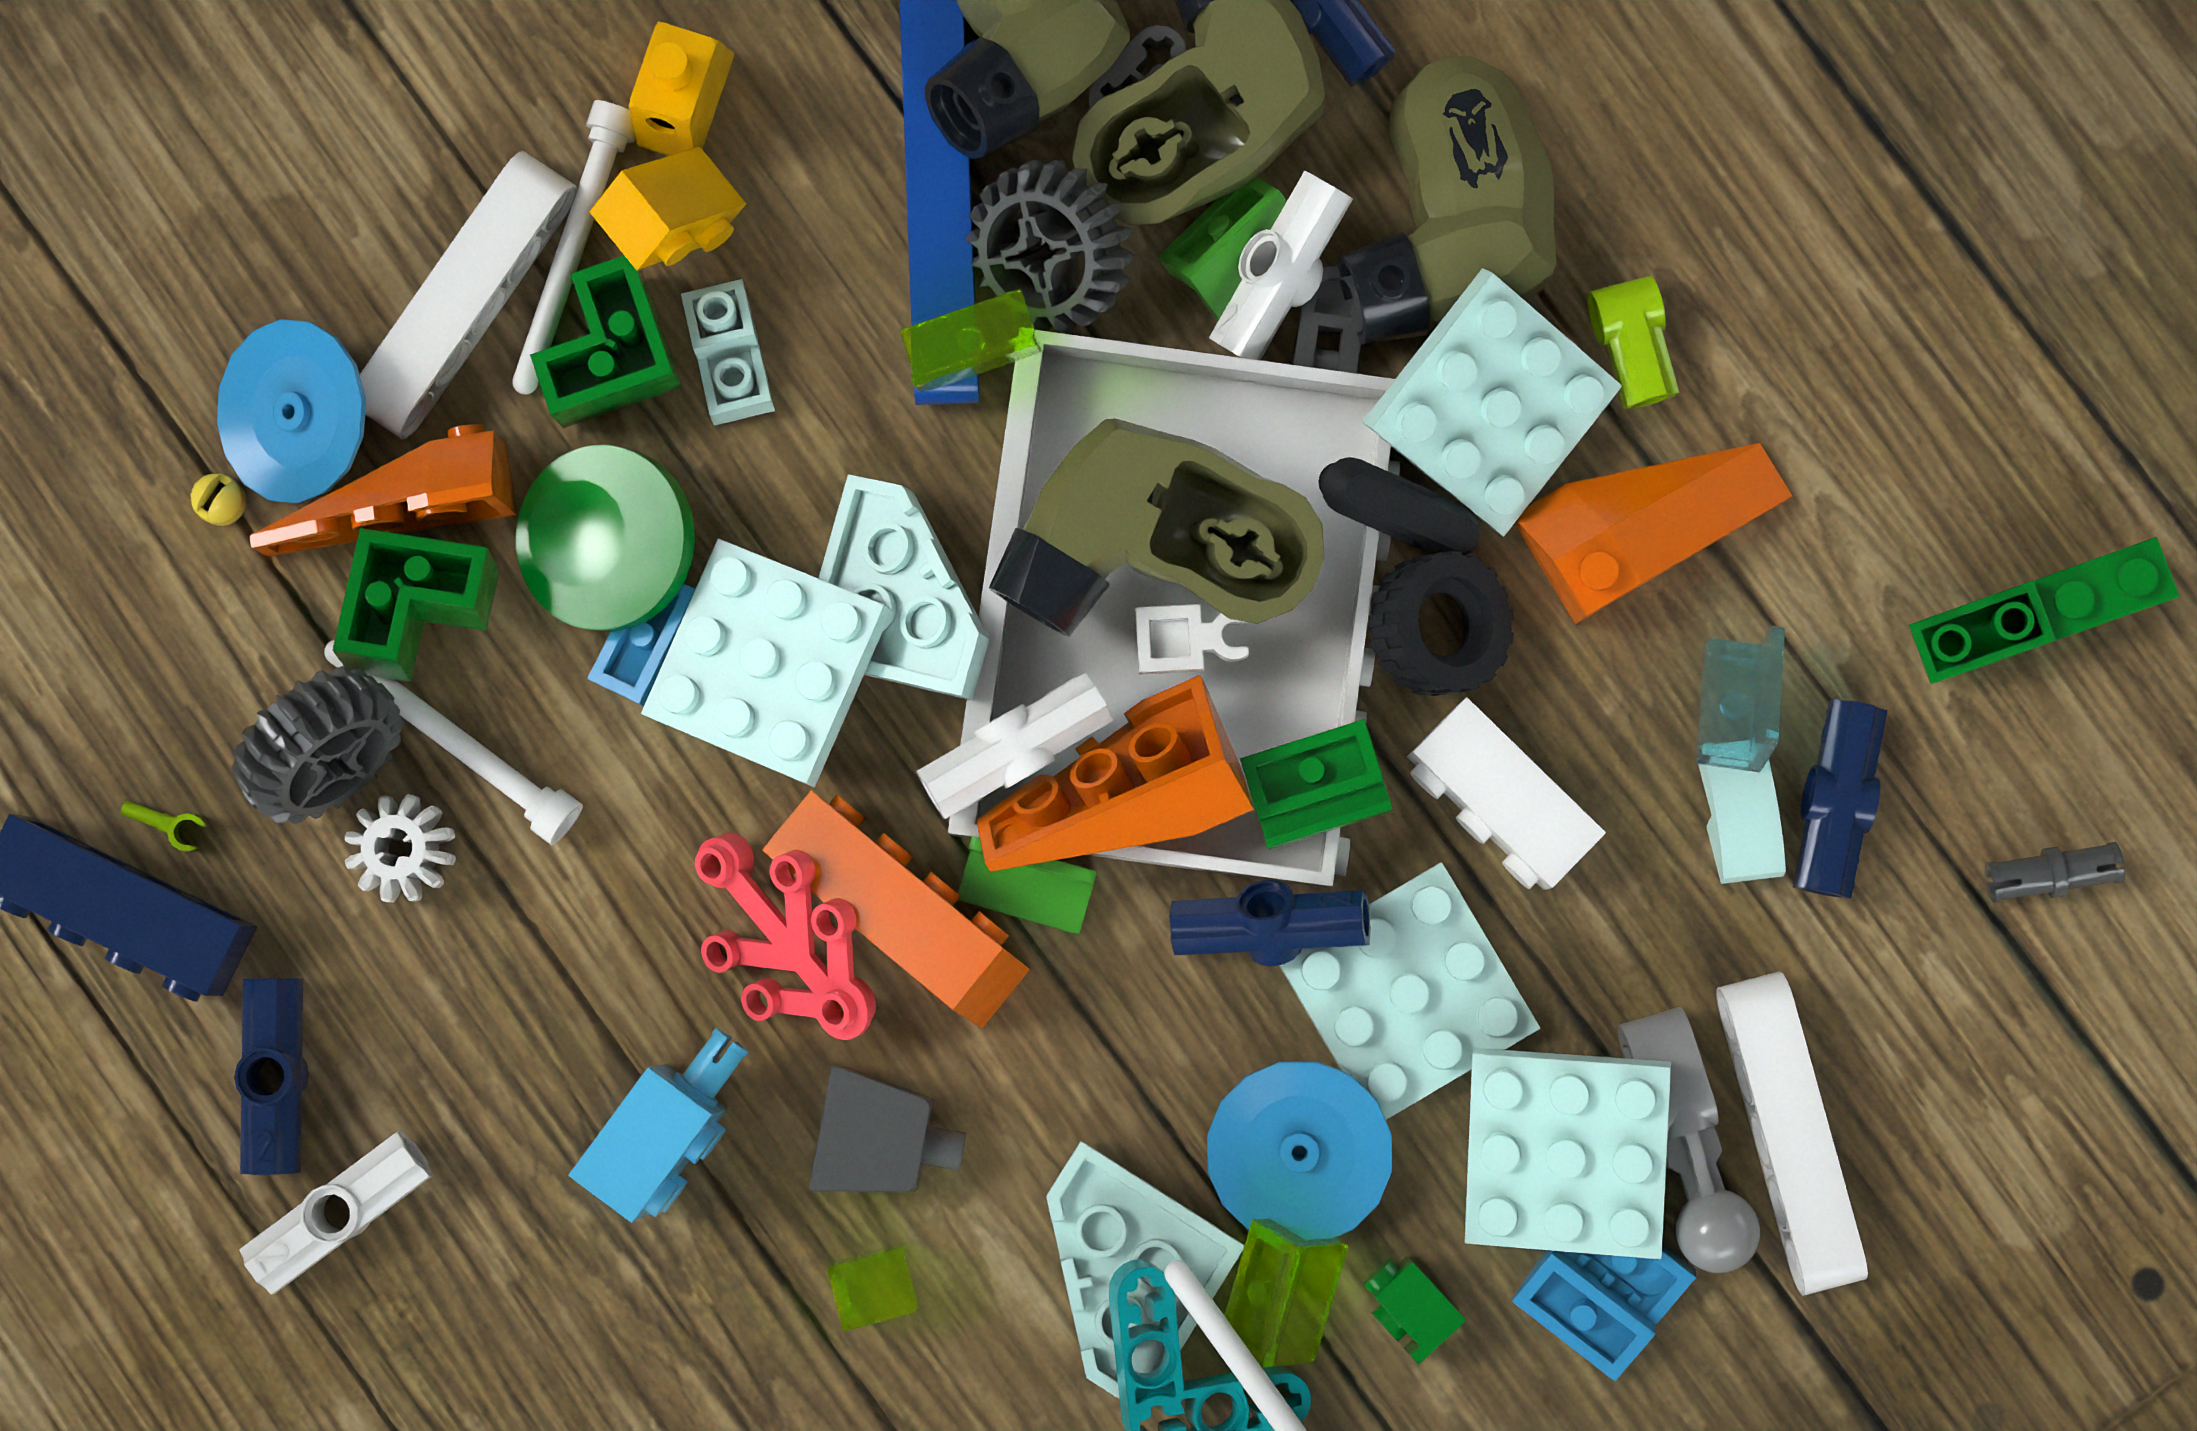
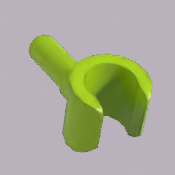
(163, 822)

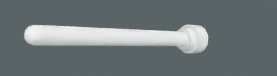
(609, 133)
(548, 810)
(1231, 1347)

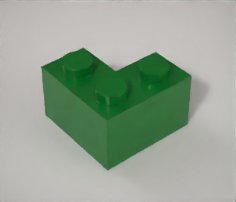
(619, 360)
(398, 587)

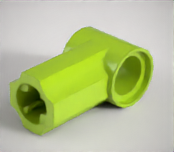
(1631, 324)

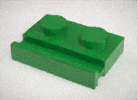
(1316, 784)

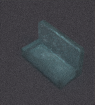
(1740, 702)

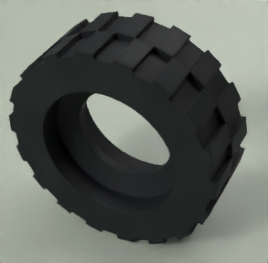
(1484, 615)

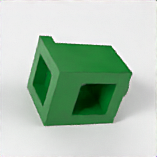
(1412, 1307)

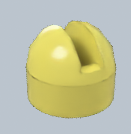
(227, 504)

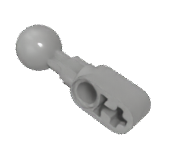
(1715, 1225)

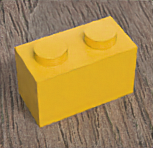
(668, 208)

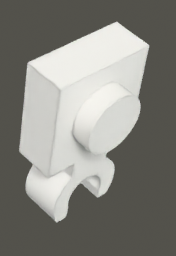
(1174, 639)

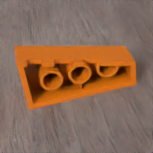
(899, 911)

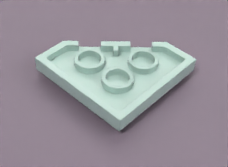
(893, 557)
(1115, 1217)

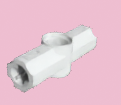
(1281, 267)
(1014, 745)
(306, 1236)

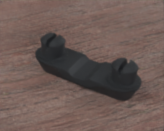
(1398, 507)

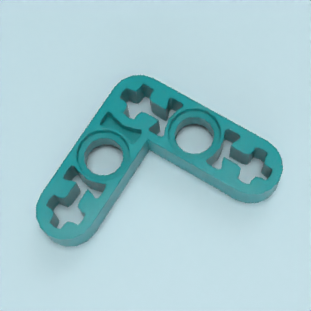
(1165, 1384)

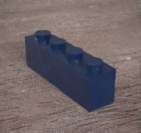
(120, 909)

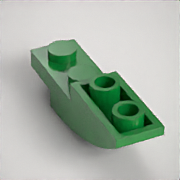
(2043, 610)

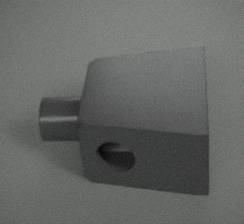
(878, 1137)

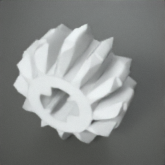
(392, 826)

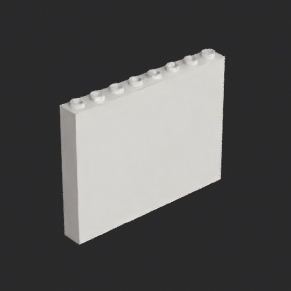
(1299, 665)

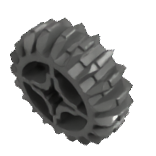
(1058, 212)
(317, 745)

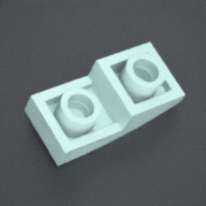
(727, 352)
(1744, 823)

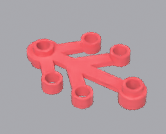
(790, 939)

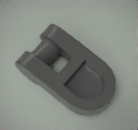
(1329, 313)

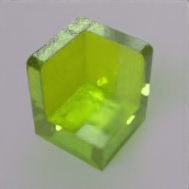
(873, 1287)

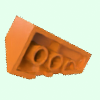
(425, 489)
(1633, 525)
(1142, 785)

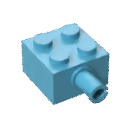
(658, 1131)

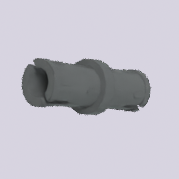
(2054, 872)

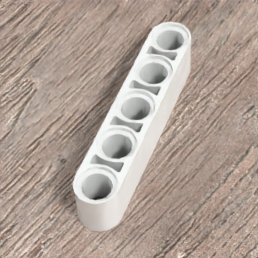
(464, 293)
(1791, 1133)

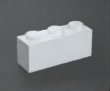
(1504, 797)

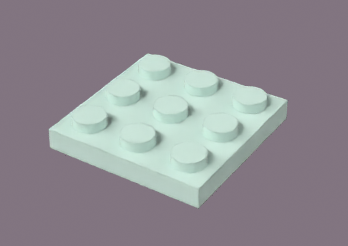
(1492, 402)
(766, 662)
(1414, 997)
(1567, 1152)

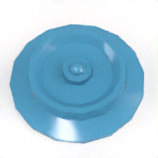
(291, 411)
(1300, 1149)

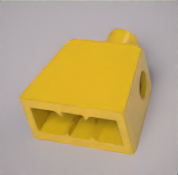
(679, 85)

